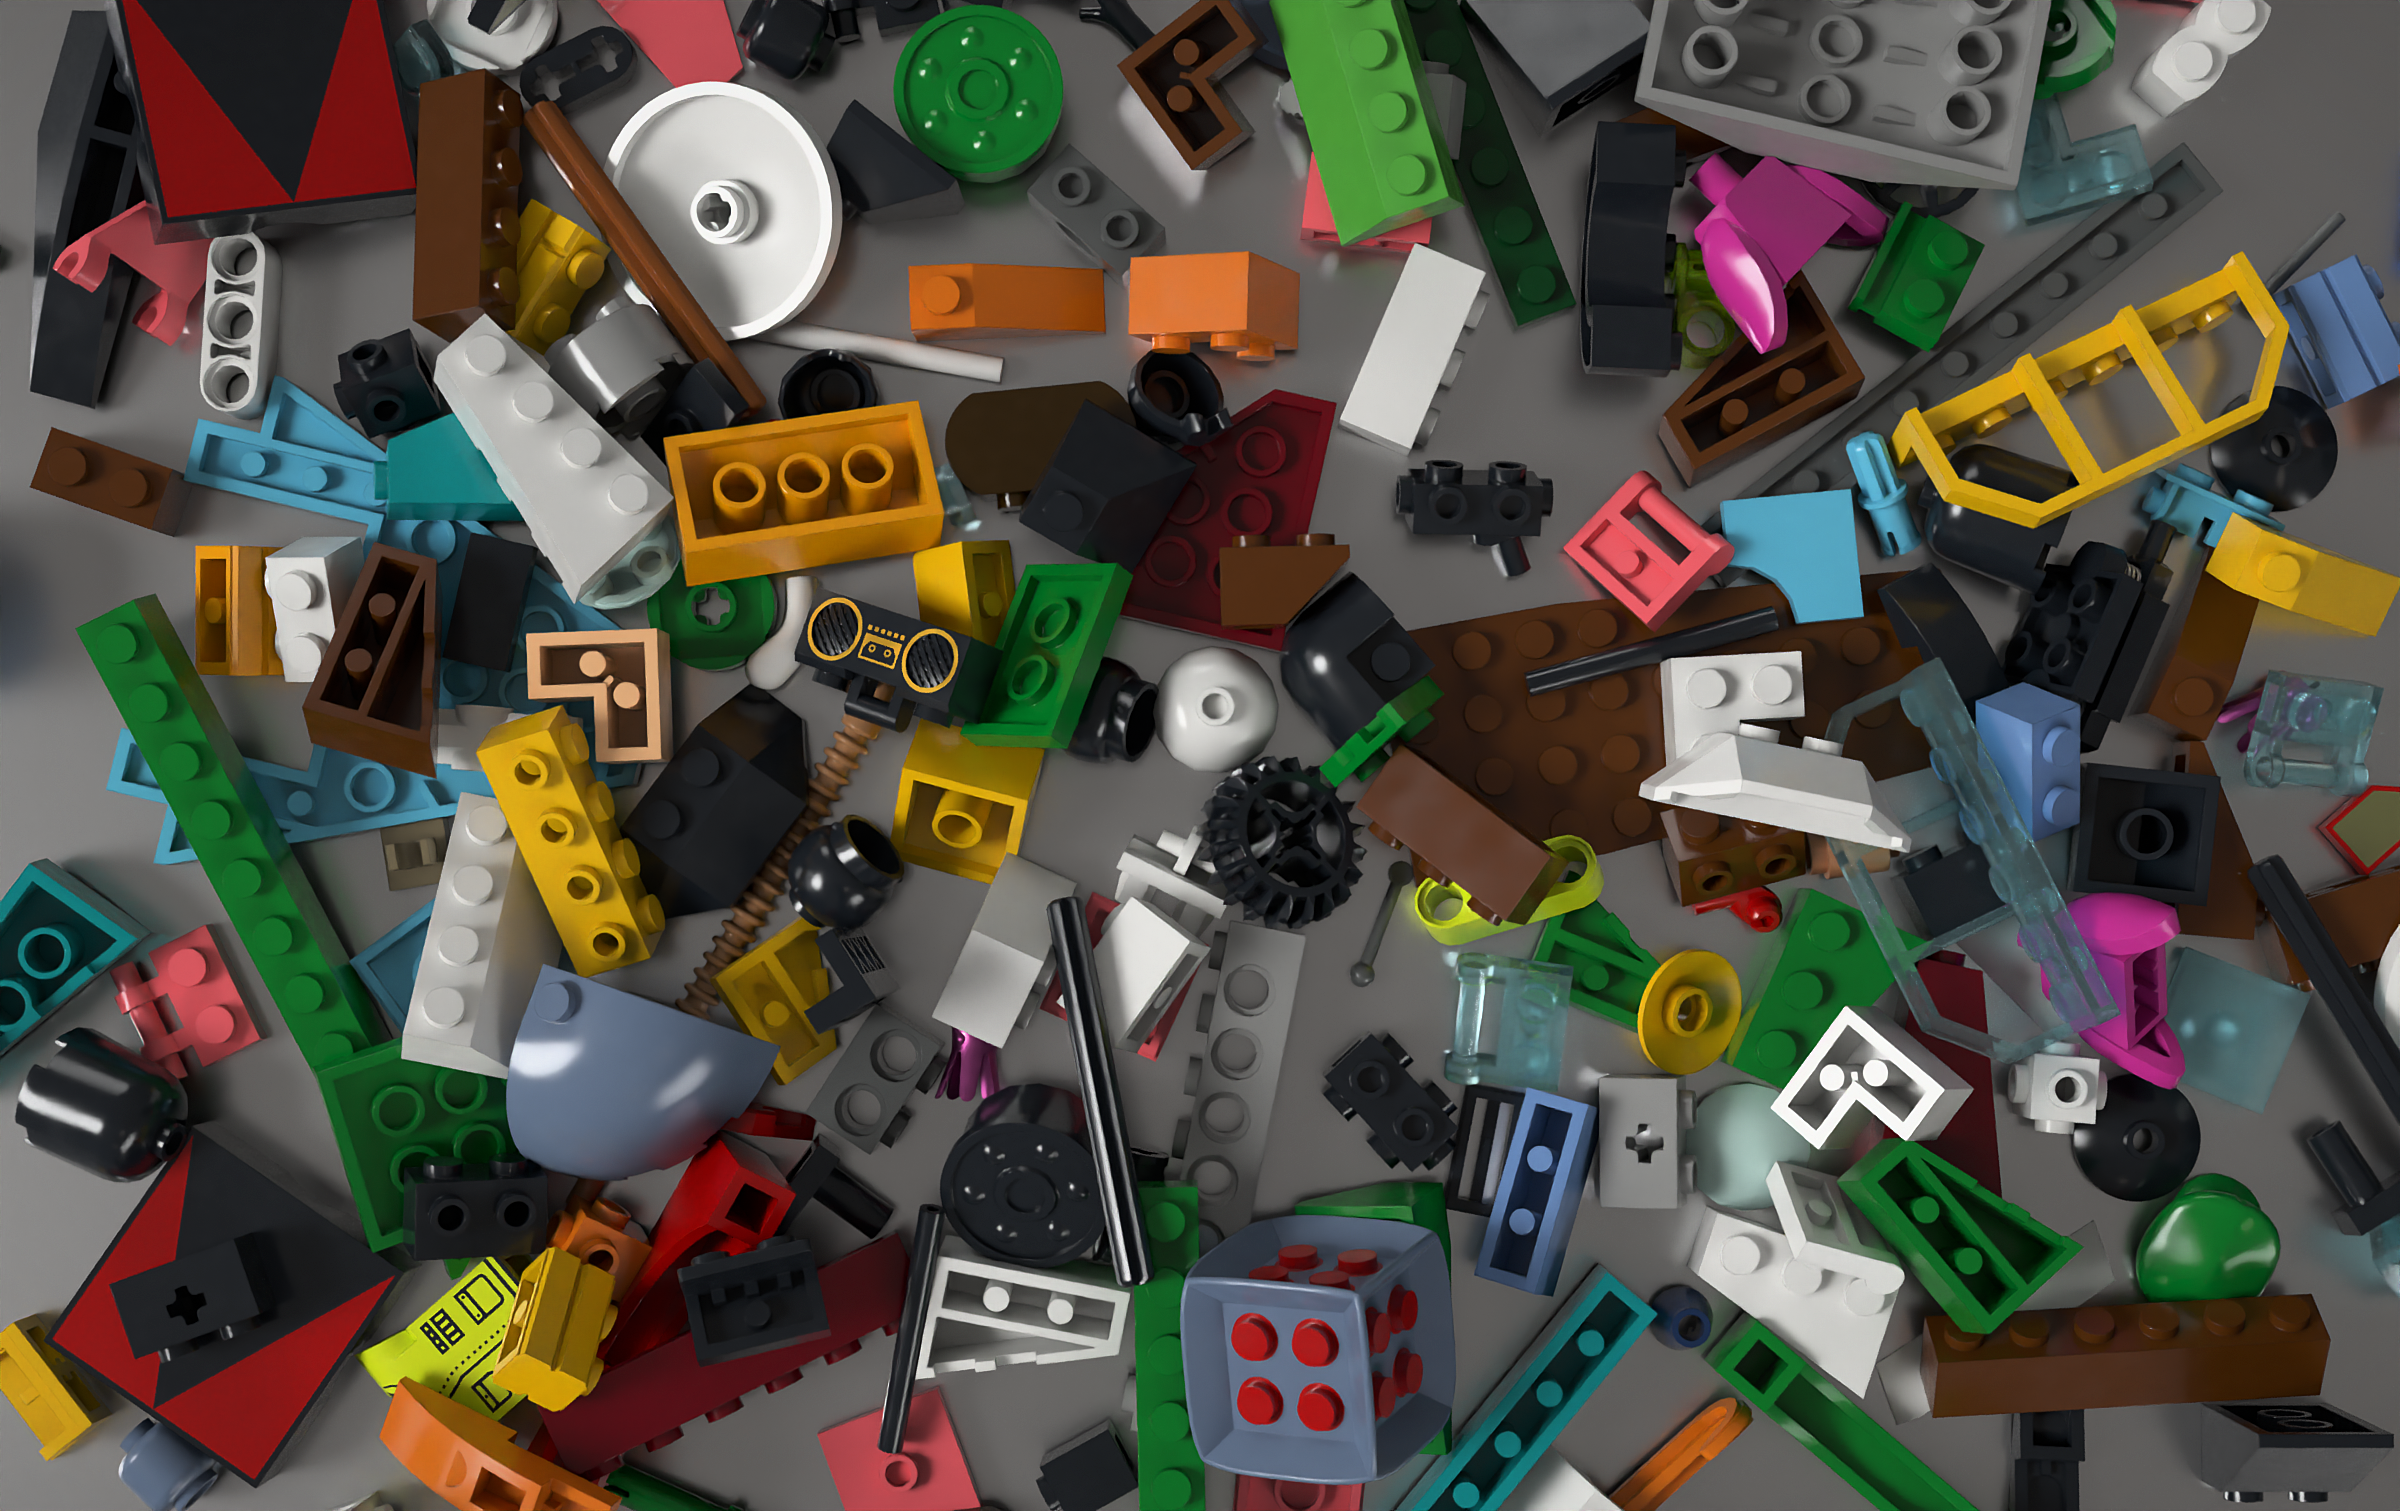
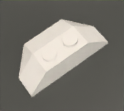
(1781, 787)

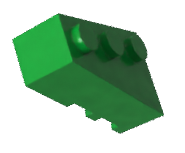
(1812, 972)
(1954, 1234)

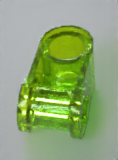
(1697, 303)

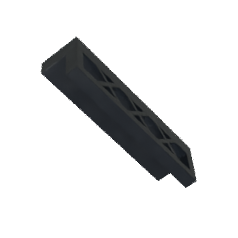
(860, 971)

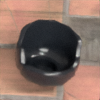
(826, 384)

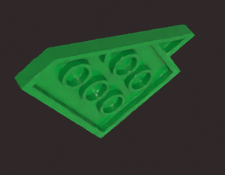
(396, 1116)

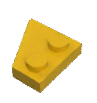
(773, 989)

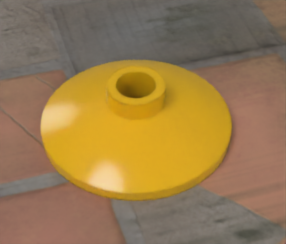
(1689, 1011)

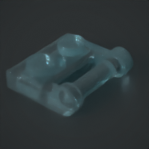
(2313, 712)
(1530, 1022)

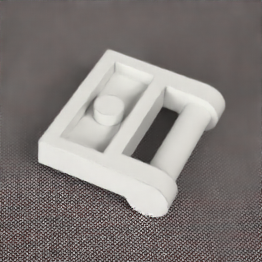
(1829, 1229)

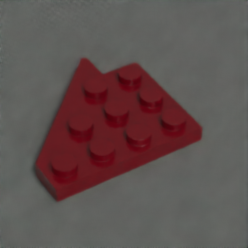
(1245, 482)

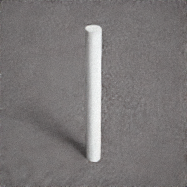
(888, 350)

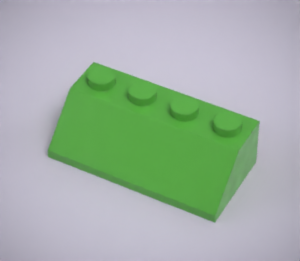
(1367, 113)

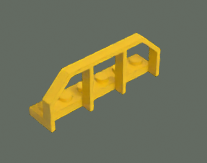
(2096, 358)

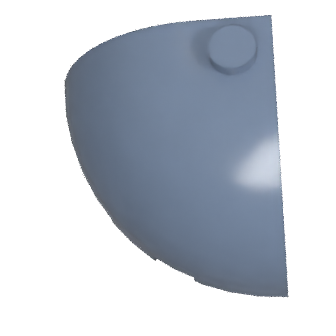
(622, 1082)

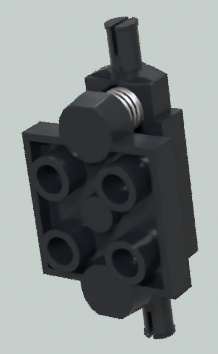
(2094, 629)

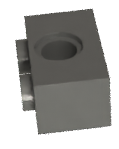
(1095, 214)

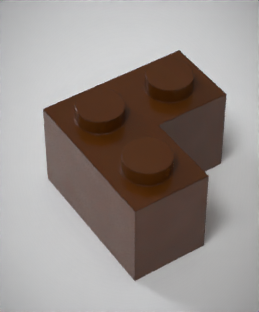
(1181, 73)

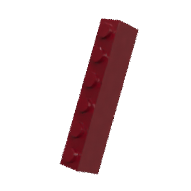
(665, 1387)

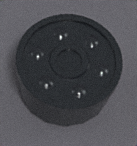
(1025, 1178)

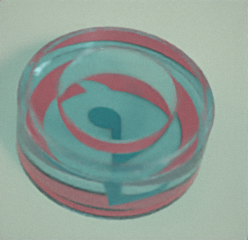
(954, 496)

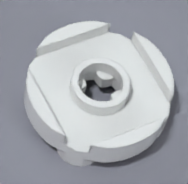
(507, 48)

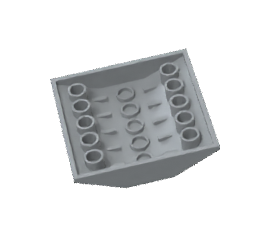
(1855, 83)

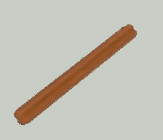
(637, 249)

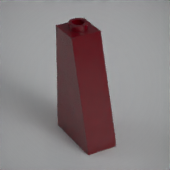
(1971, 1134)

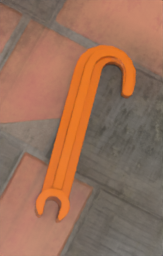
(1684, 1455)

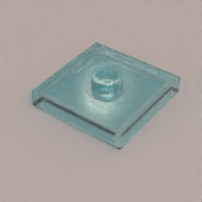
(2231, 1028)

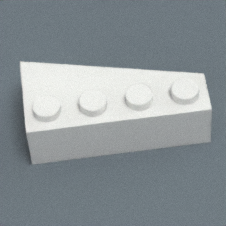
(549, 457)

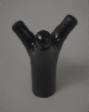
(1122, 18)

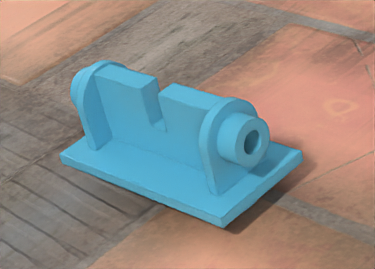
(2189, 499)

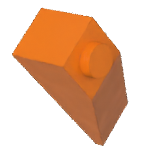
(1004, 301)

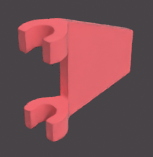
(681, 37)
(174, 267)

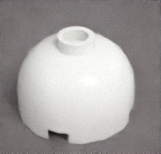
(1215, 709)

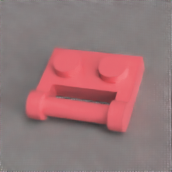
(1636, 567)

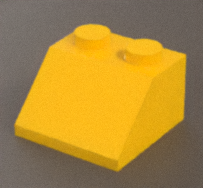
(963, 802)

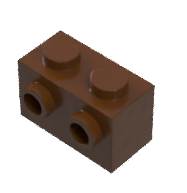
(1725, 854)

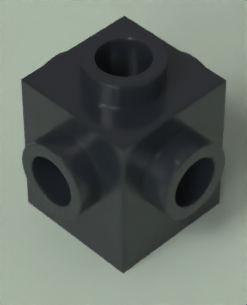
(386, 384)

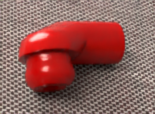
(1755, 906)

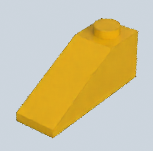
(2302, 576)

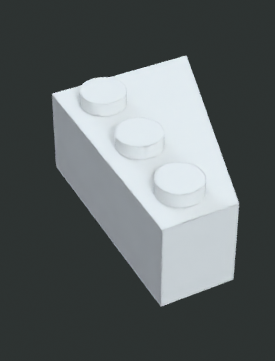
(1817, 1312)
(1013, 1314)

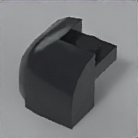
(1348, 660)

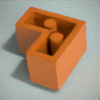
(1215, 298)

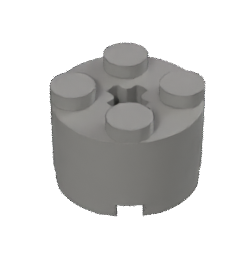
(620, 366)

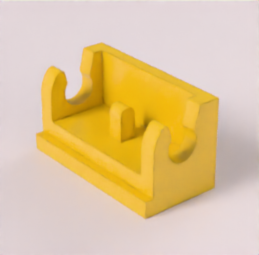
(47, 1388)

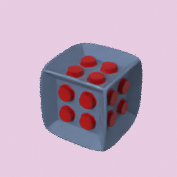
(1318, 1348)

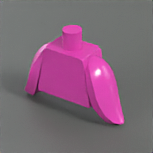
(1768, 231)
(2128, 946)

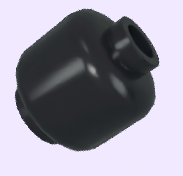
(786, 36)

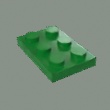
(1050, 653)

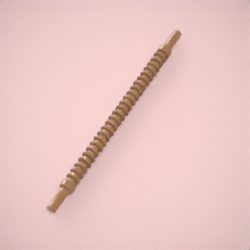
(768, 881)

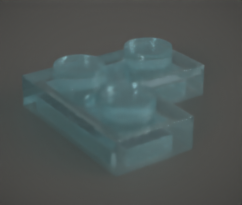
(2078, 175)

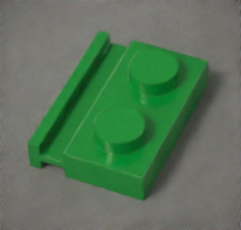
(1916, 277)

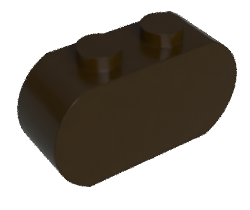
(1007, 436)

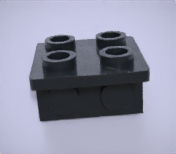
(753, 1300)

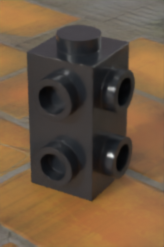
(1407, 1119)

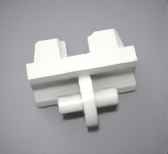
(1175, 870)

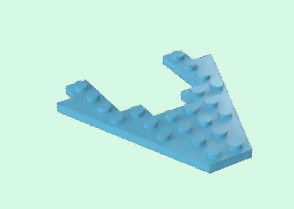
(326, 467)

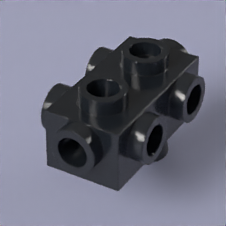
(1488, 504)

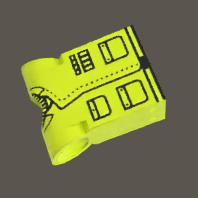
(456, 1341)

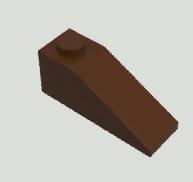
(2196, 658)
(2232, 901)

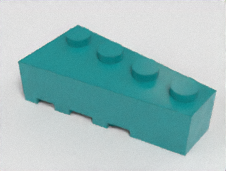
(54, 945)

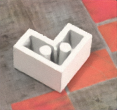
(1723, 690)
(1004, 954)
(1866, 1070)

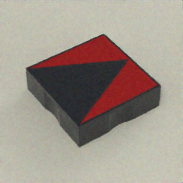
(263, 113)
(262, 1390)

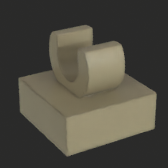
(415, 853)

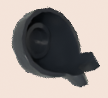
(1177, 399)

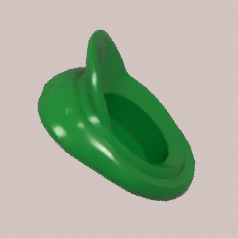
(2208, 1244)

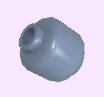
(164, 1468)

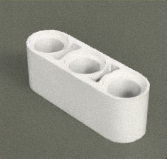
(224, 298)

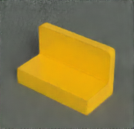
(966, 587)

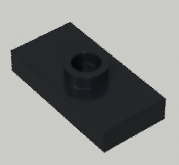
(698, 404)

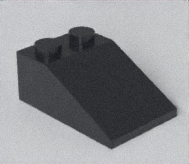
(2287, 1450)

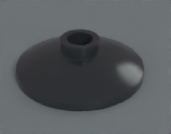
(2248, 462)
(2107, 1148)

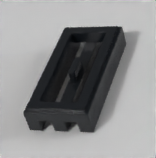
(1494, 1097)

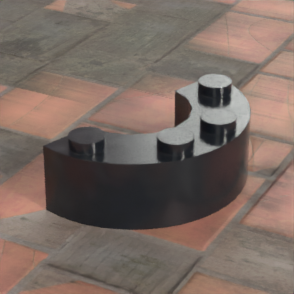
(1628, 249)

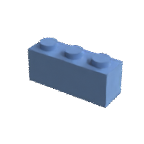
(1539, 1193)

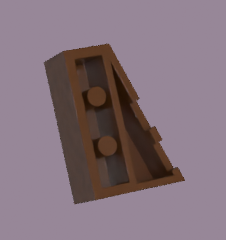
(1759, 398)
(383, 666)

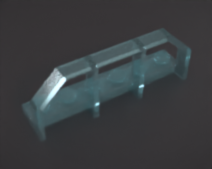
(2015, 872)

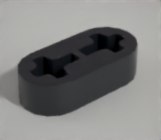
(571, 58)

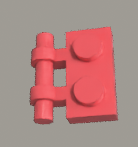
(205, 995)

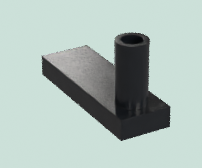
(819, 1178)
(2366, 1198)

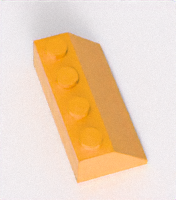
(803, 492)

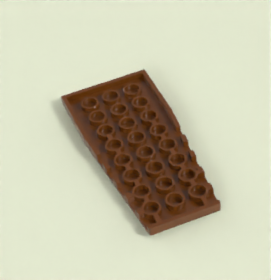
(1582, 751)

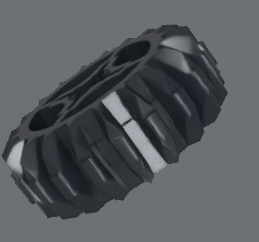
(1247, 834)

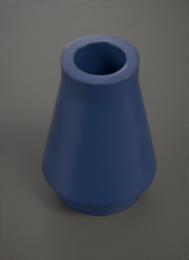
(1671, 1308)

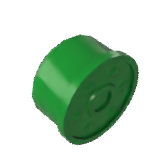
(979, 92)

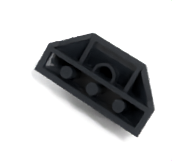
(721, 805)

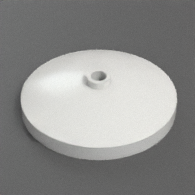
(739, 149)

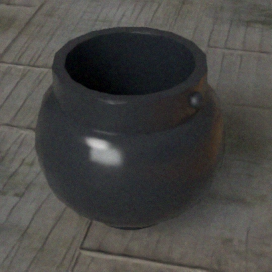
(1115, 716)
(843, 873)

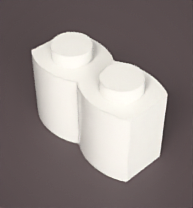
(2198, 52)

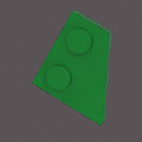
(1401, 716)
(1607, 963)

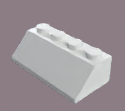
(479, 948)

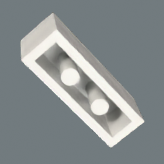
(1414, 351)

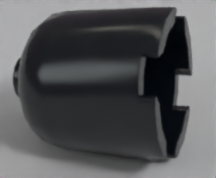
(1987, 543)
(104, 1108)

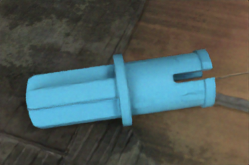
(1883, 493)

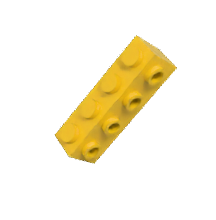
(572, 841)

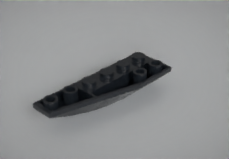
(81, 182)

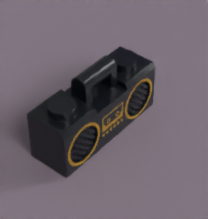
(927, 665)

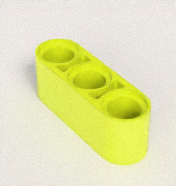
(1560, 899)

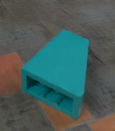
(439, 477)

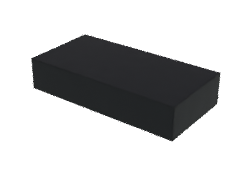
(490, 602)

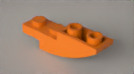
(475, 1458)

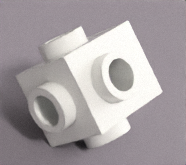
(2034, 1083)

